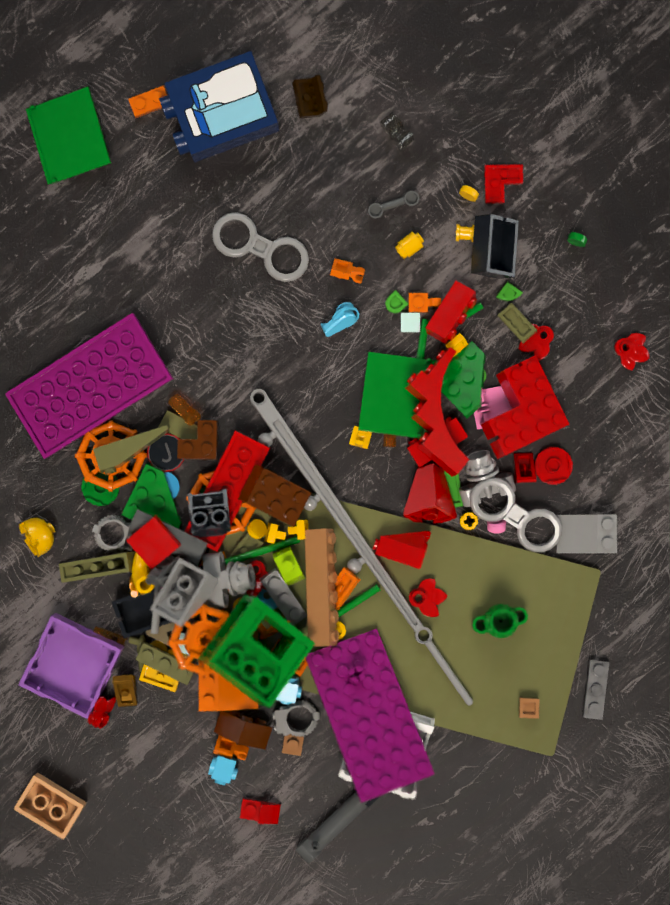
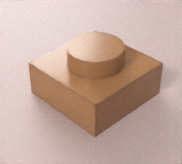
(529, 707)
(293, 745)

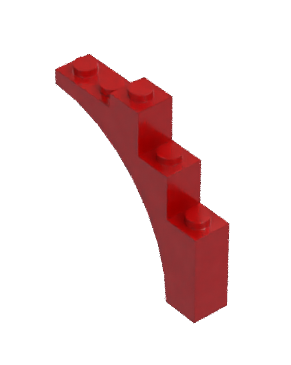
(428, 414)

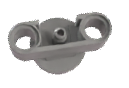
(481, 467)
(235, 578)

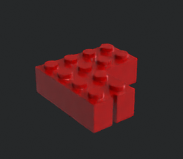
(533, 410)

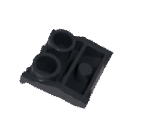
(209, 514)

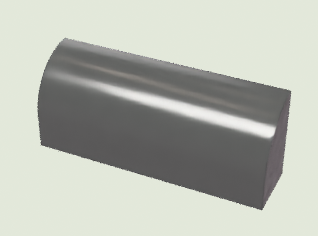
(191, 548)

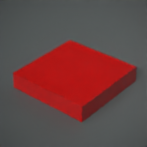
(153, 542)

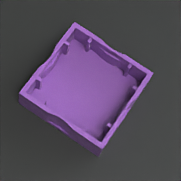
(71, 665)

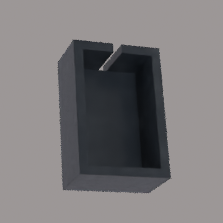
(494, 246)
(136, 613)

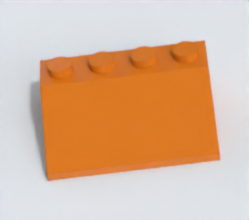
(219, 694)

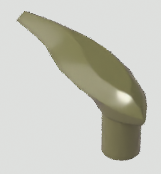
(139, 642)

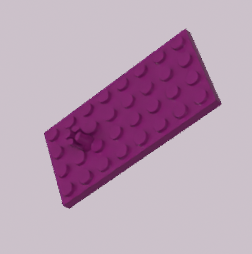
(89, 386)
(369, 715)

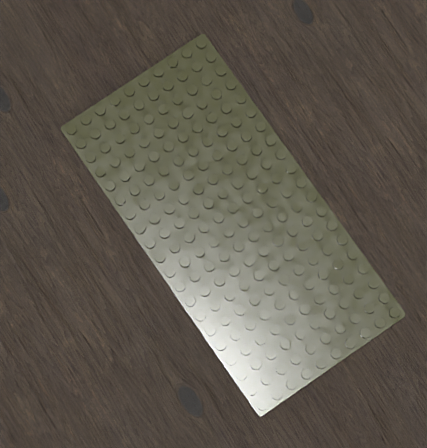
(475, 575)

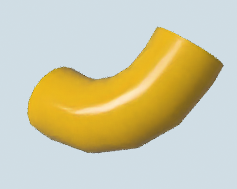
(139, 573)

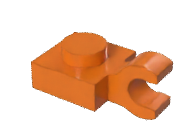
(344, 270)
(419, 302)
(226, 748)

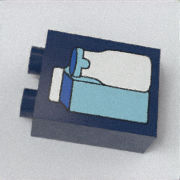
(219, 107)

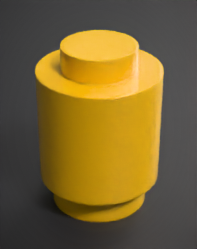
(409, 245)

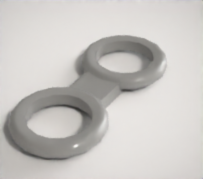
(260, 247)
(515, 515)

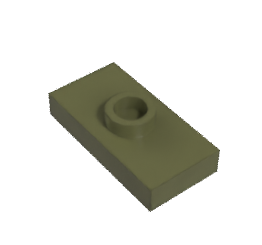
(517, 323)

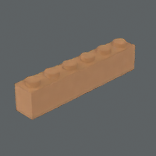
(320, 586)

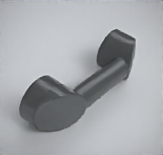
(376, 210)

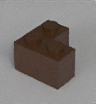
(203, 447)
(243, 729)

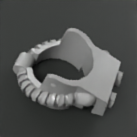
(122, 544)
(282, 724)

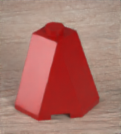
(430, 496)
(403, 548)

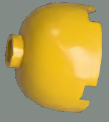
(38, 535)

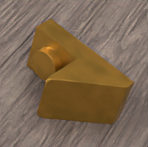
(125, 690)

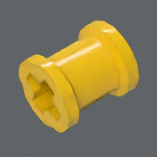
(464, 233)
(471, 516)

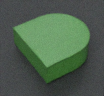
(395, 303)

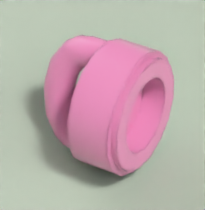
(496, 527)

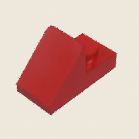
(260, 811)

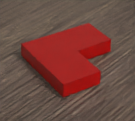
(496, 177)

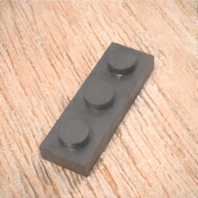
(283, 597)
(595, 689)

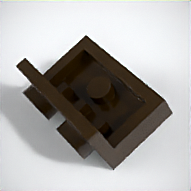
(310, 97)

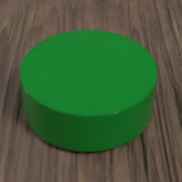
(577, 239)

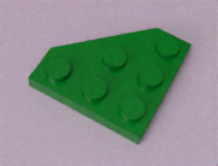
(465, 379)
(153, 497)

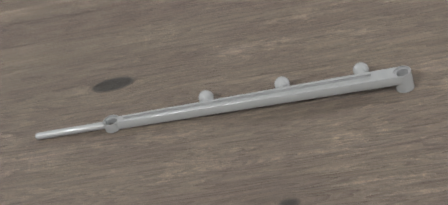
(323, 492)

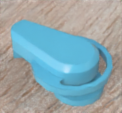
(341, 319)

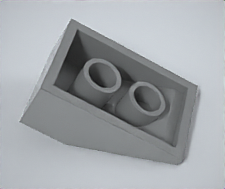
(588, 534)
(184, 592)

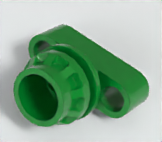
(507, 625)

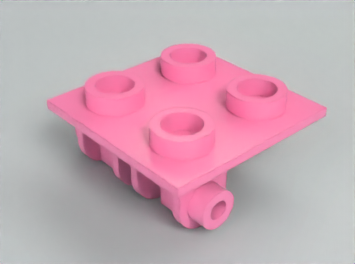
(493, 404)

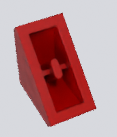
(524, 468)

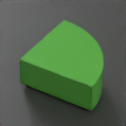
(509, 293)

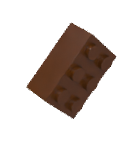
(274, 495)

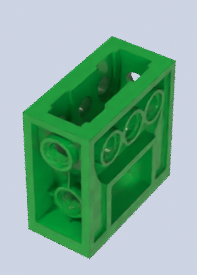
(250, 664)

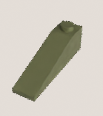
(120, 452)
(96, 567)

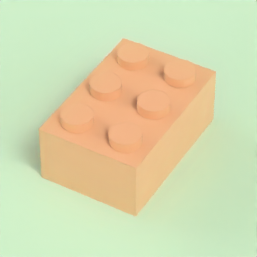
(50, 805)

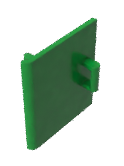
(68, 136)
(385, 401)

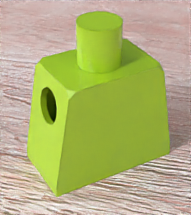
(288, 566)

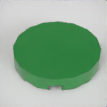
(98, 495)

